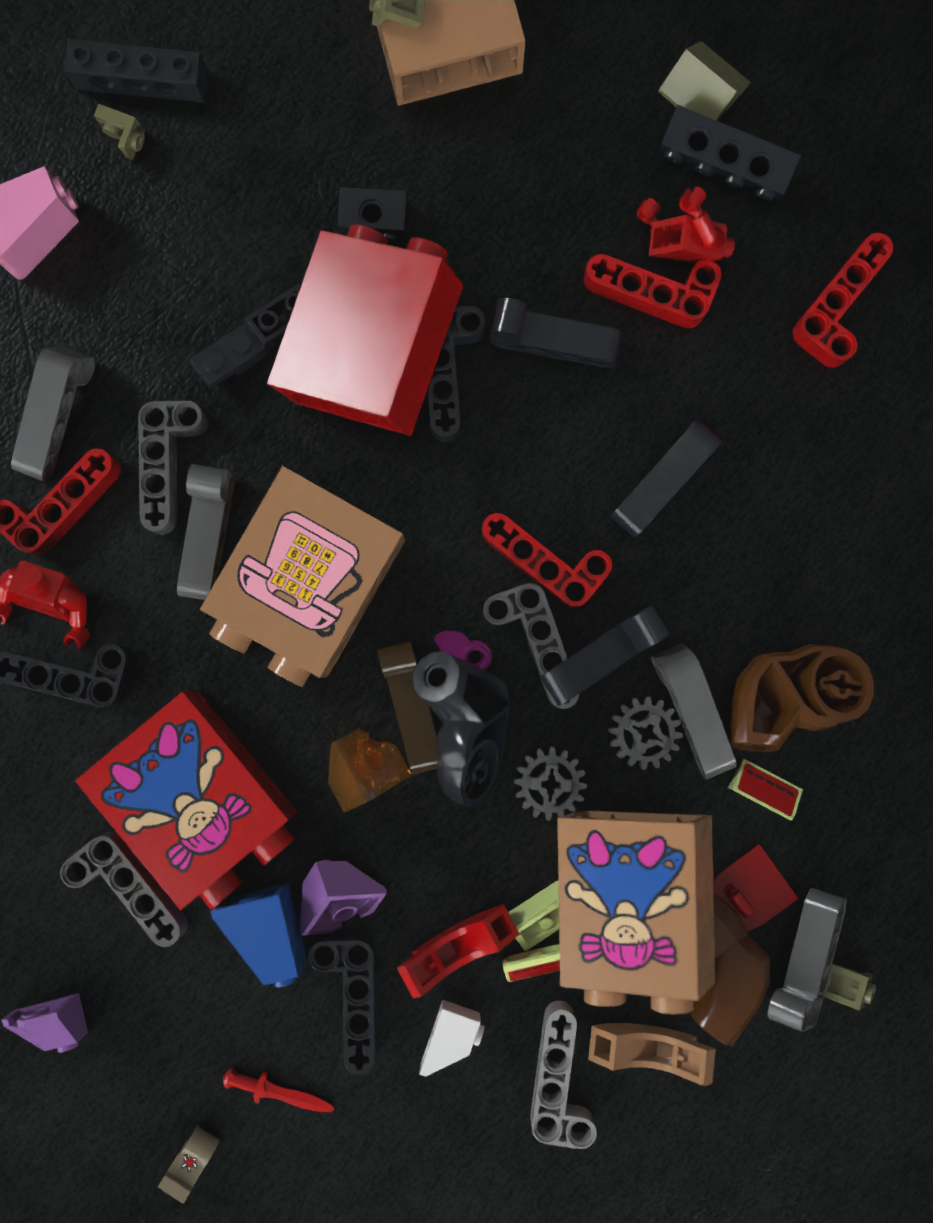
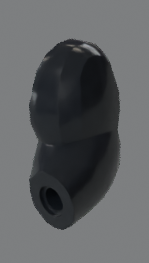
(473, 720)

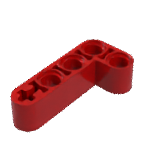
(649, 283)
(844, 294)
(60, 496)
(541, 555)

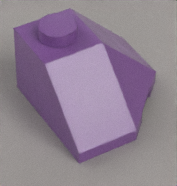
(335, 894)
(50, 1023)

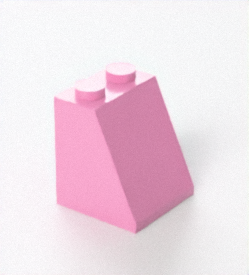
(33, 219)

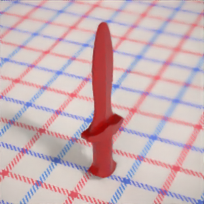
(265, 1089)

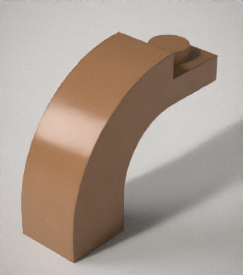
(654, 1047)

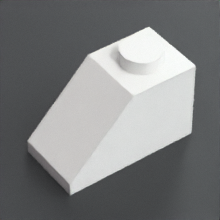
(451, 1037)

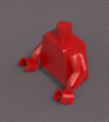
(686, 236)
(48, 594)

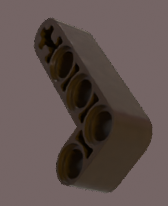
(412, 712)

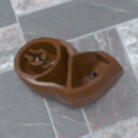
(798, 689)
(740, 978)

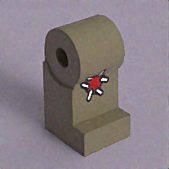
(189, 1164)

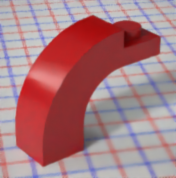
(457, 946)

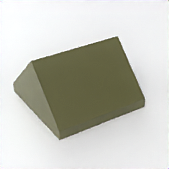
(703, 82)

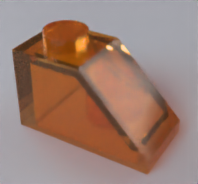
(363, 769)

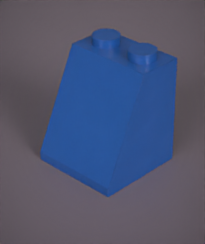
(264, 932)

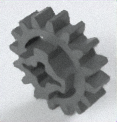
(653, 719)
(565, 784)

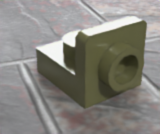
(400, 11)
(121, 127)
(850, 987)

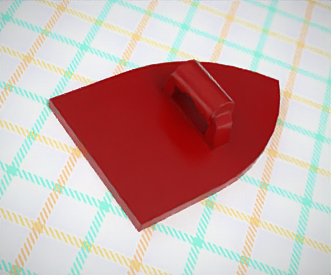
(754, 888)

